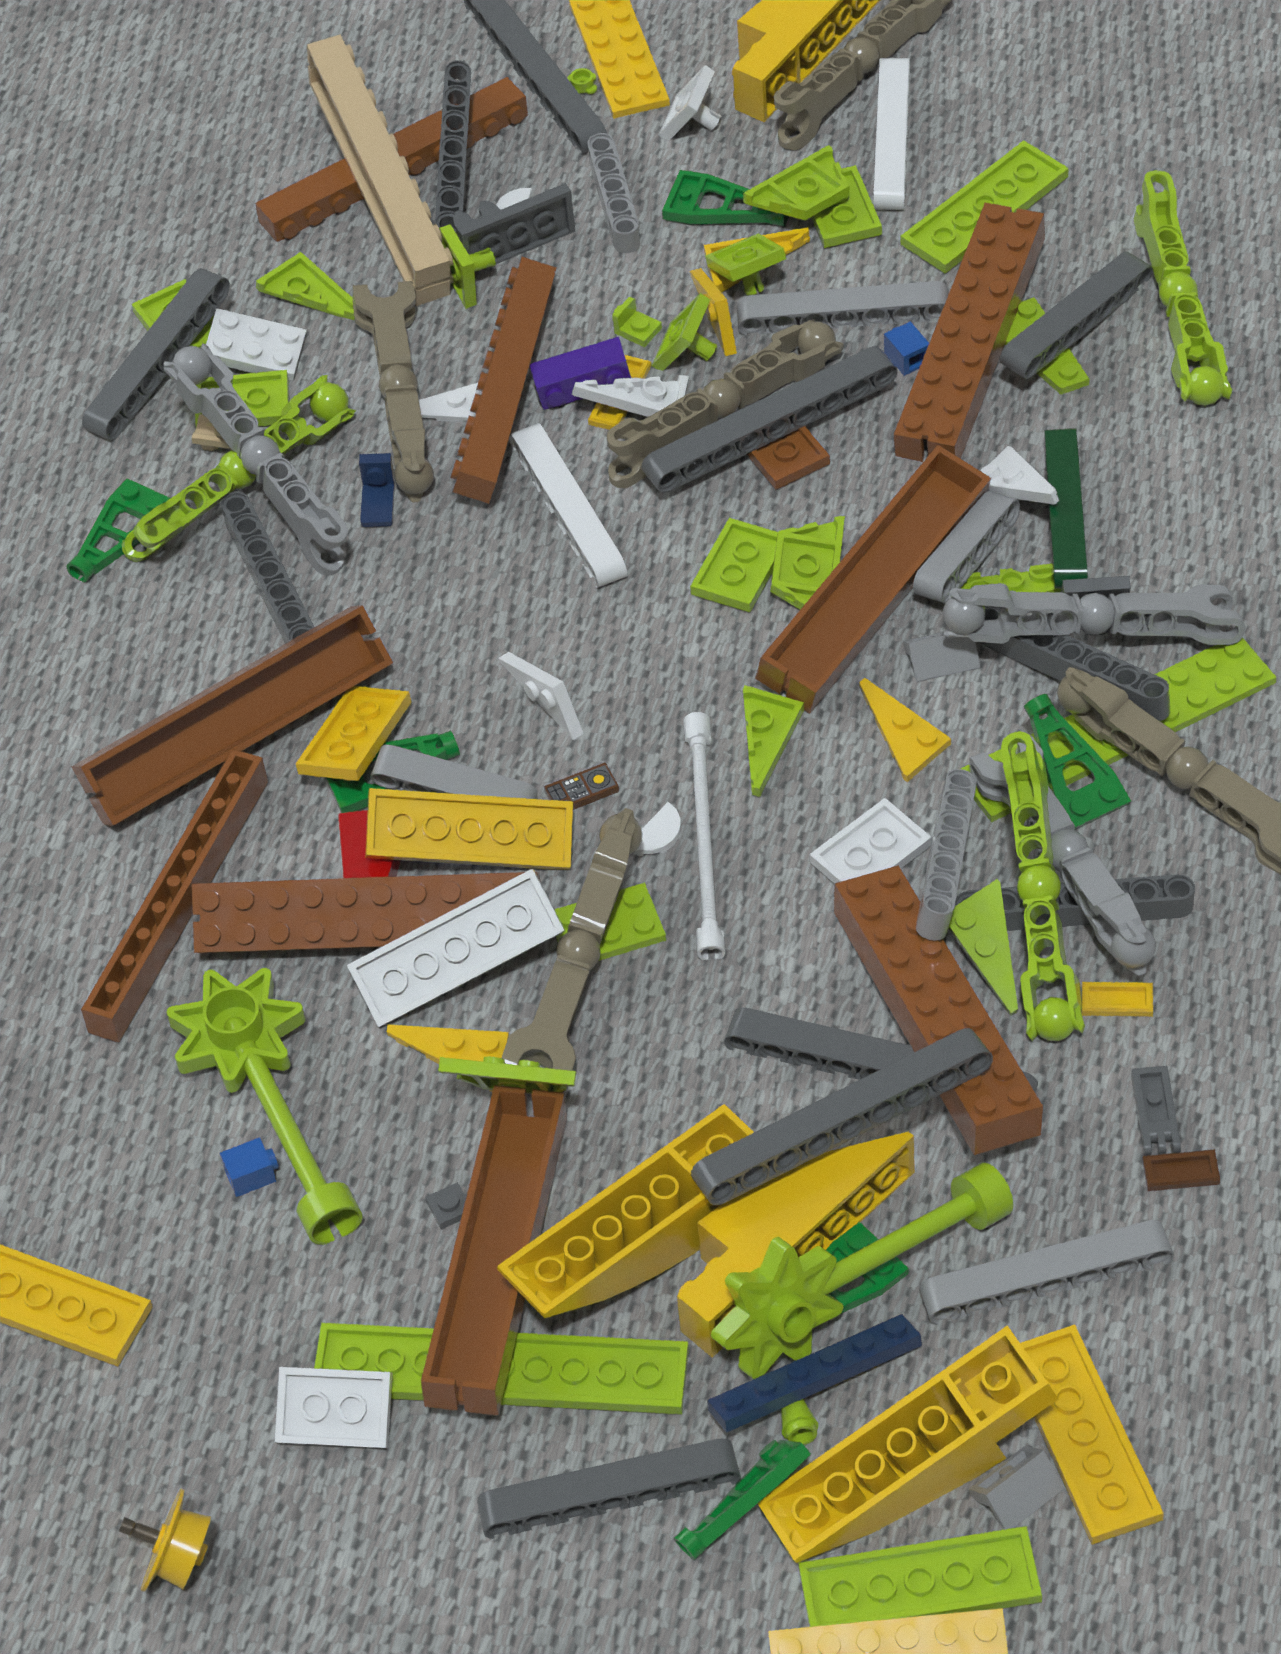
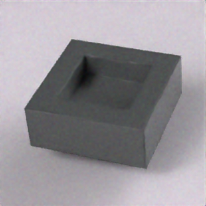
(447, 1205)

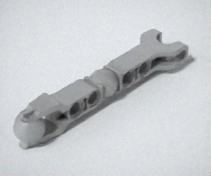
(260, 455)
(1182, 614)
(1083, 873)

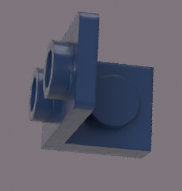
(377, 489)

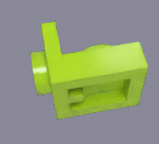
(634, 324)

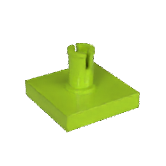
(746, 260)
(465, 265)
(683, 334)

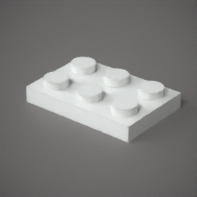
(255, 343)
(871, 843)
(333, 1407)

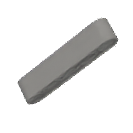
(613, 193)
(966, 546)
(414, 771)

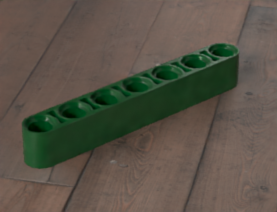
(1067, 513)

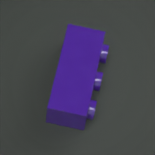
(558, 374)

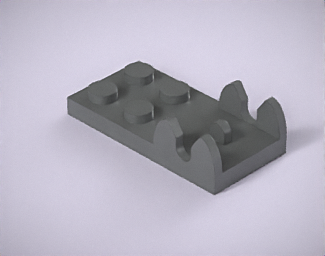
(519, 225)

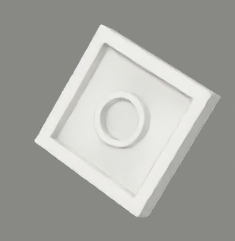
(688, 105)

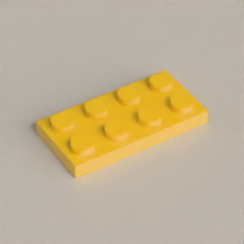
(353, 733)

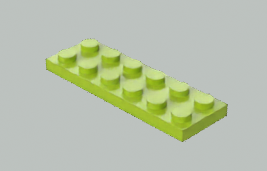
(1012, 181)
(923, 1579)

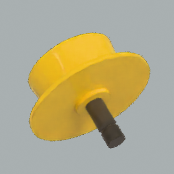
(175, 1545)

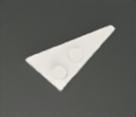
(634, 394)
(450, 405)
(1018, 479)
(546, 690)

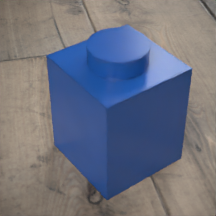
(905, 347)
(249, 1166)

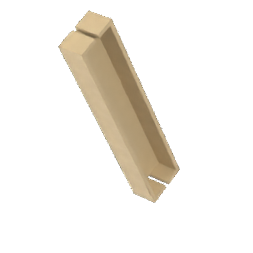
(379, 169)

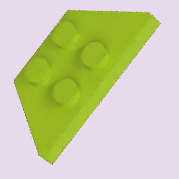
(802, 188)
(805, 559)
(495, 1072)

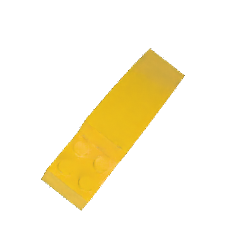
(787, 43)
(801, 1207)
(627, 1229)
(911, 1450)

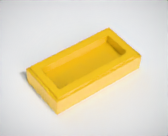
(1117, 999)

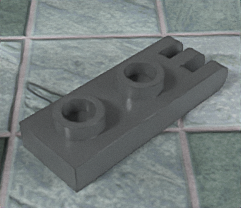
(1155, 1108)

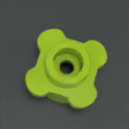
(583, 80)

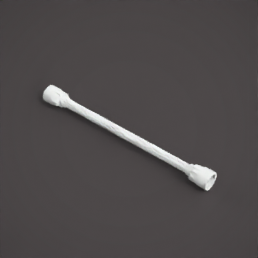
(698, 735)

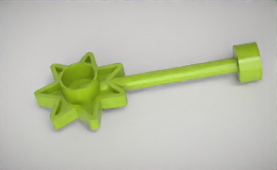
(241, 1036)
(791, 1293)

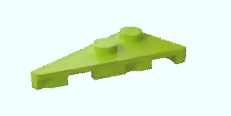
(306, 285)
(769, 726)
(982, 933)

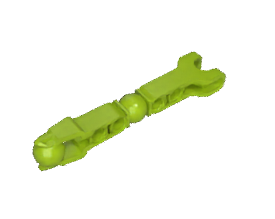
(1159, 226)
(168, 519)
(1039, 889)

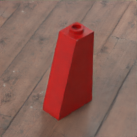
(353, 849)

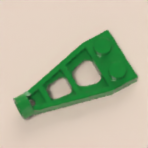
(688, 193)
(127, 498)
(354, 794)
(1091, 801)
(875, 1281)
(776, 1464)

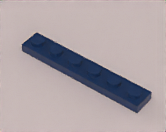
(814, 1373)

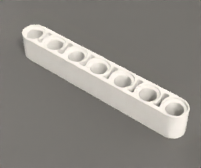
(891, 134)
(569, 504)

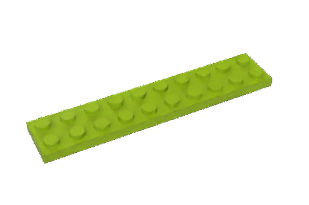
(1196, 690)
(542, 1370)

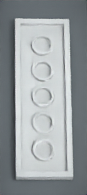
(456, 948)

